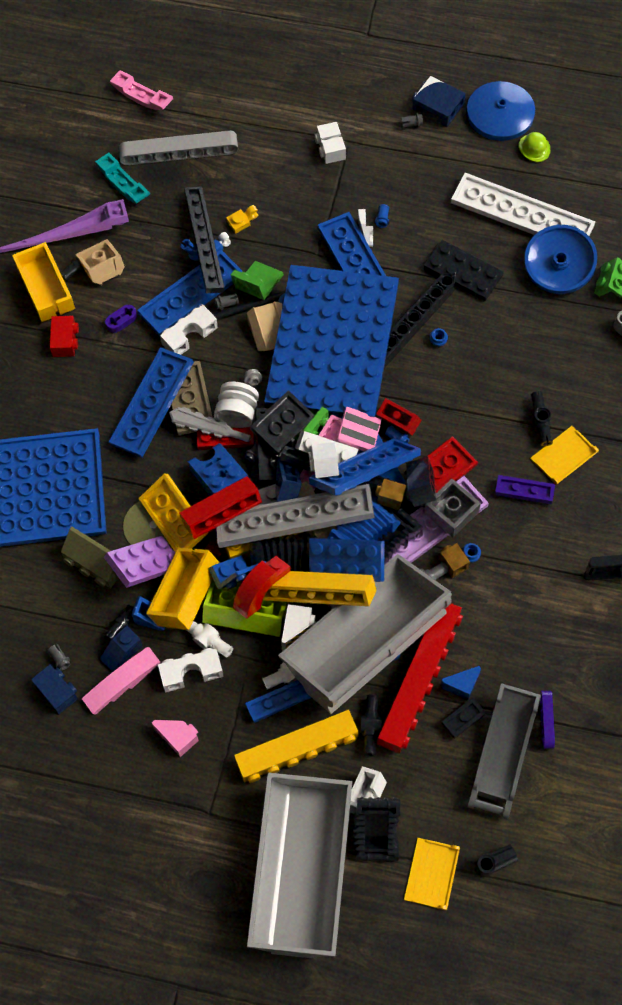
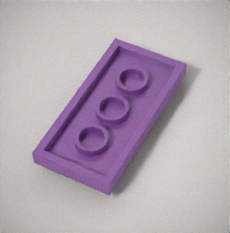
(141, 561)

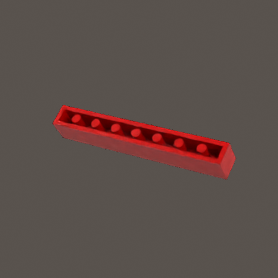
(418, 681)

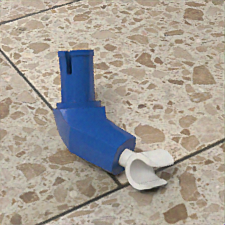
(191, 248)

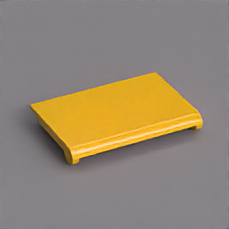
(564, 455)
(432, 873)

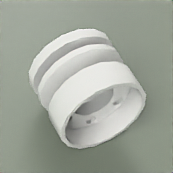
(236, 404)

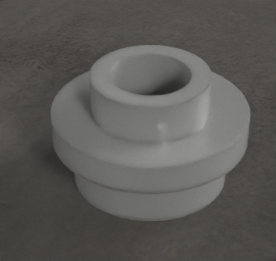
(252, 377)

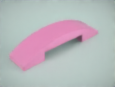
(140, 94)

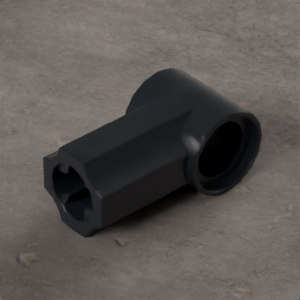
(497, 859)

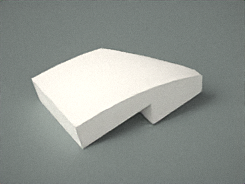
(367, 231)

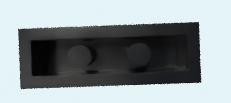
(420, 482)

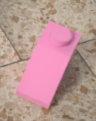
(177, 734)

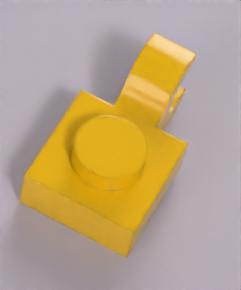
(240, 220)

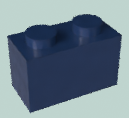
(55, 689)

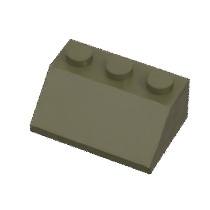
(89, 557)

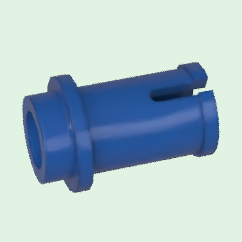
(382, 217)
(392, 433)

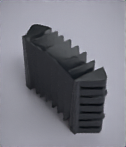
(408, 529)
(290, 550)
(375, 829)

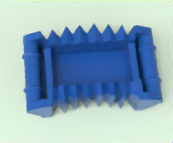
(367, 529)

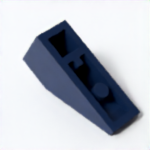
(287, 481)

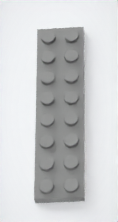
(297, 516)

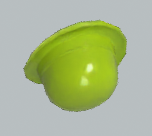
(534, 147)

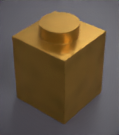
(390, 494)
(454, 559)

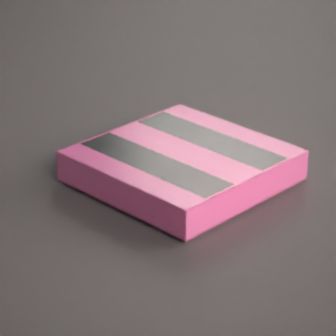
(358, 429)

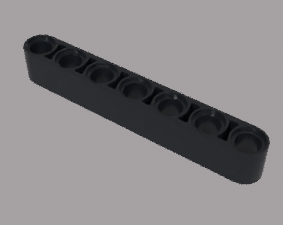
(419, 315)

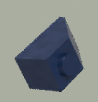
(121, 649)

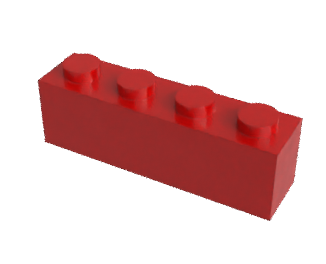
(220, 507)

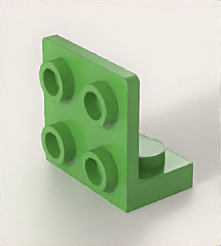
(258, 280)

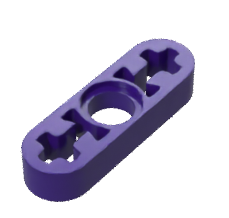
(547, 720)

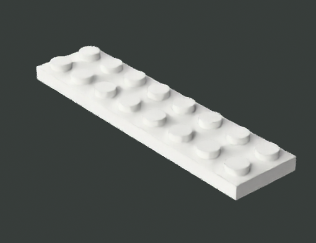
(513, 207)

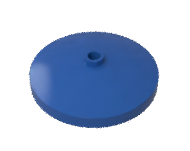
(500, 111)
(563, 245)

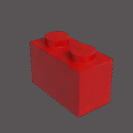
(63, 336)
(398, 417)

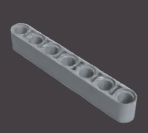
(178, 147)

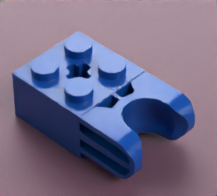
(218, 471)

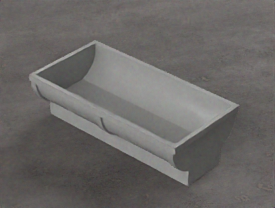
(360, 641)
(300, 866)

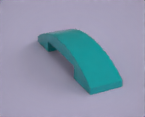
(120, 179)

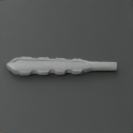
(196, 421)

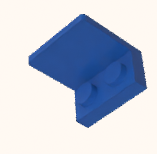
(230, 572)

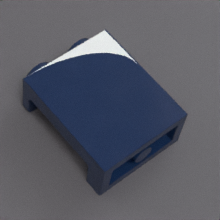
(439, 99)

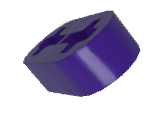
(121, 318)

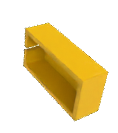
(43, 281)
(182, 589)

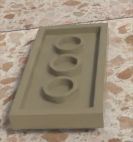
(193, 395)

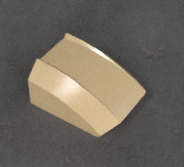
(101, 262)
(264, 325)

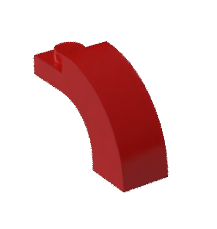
(257, 583)

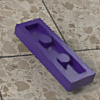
(525, 489)

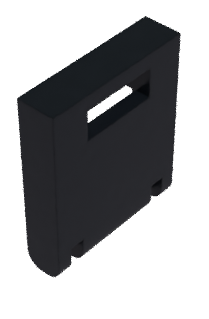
(604, 568)

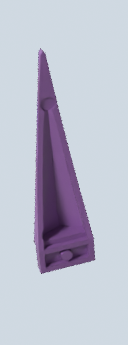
(95, 221)

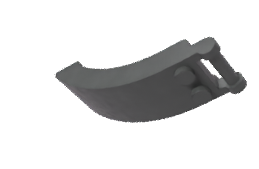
(504, 749)

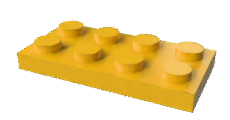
(164, 504)

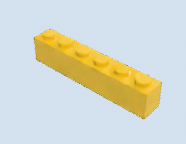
(323, 588)
(296, 746)

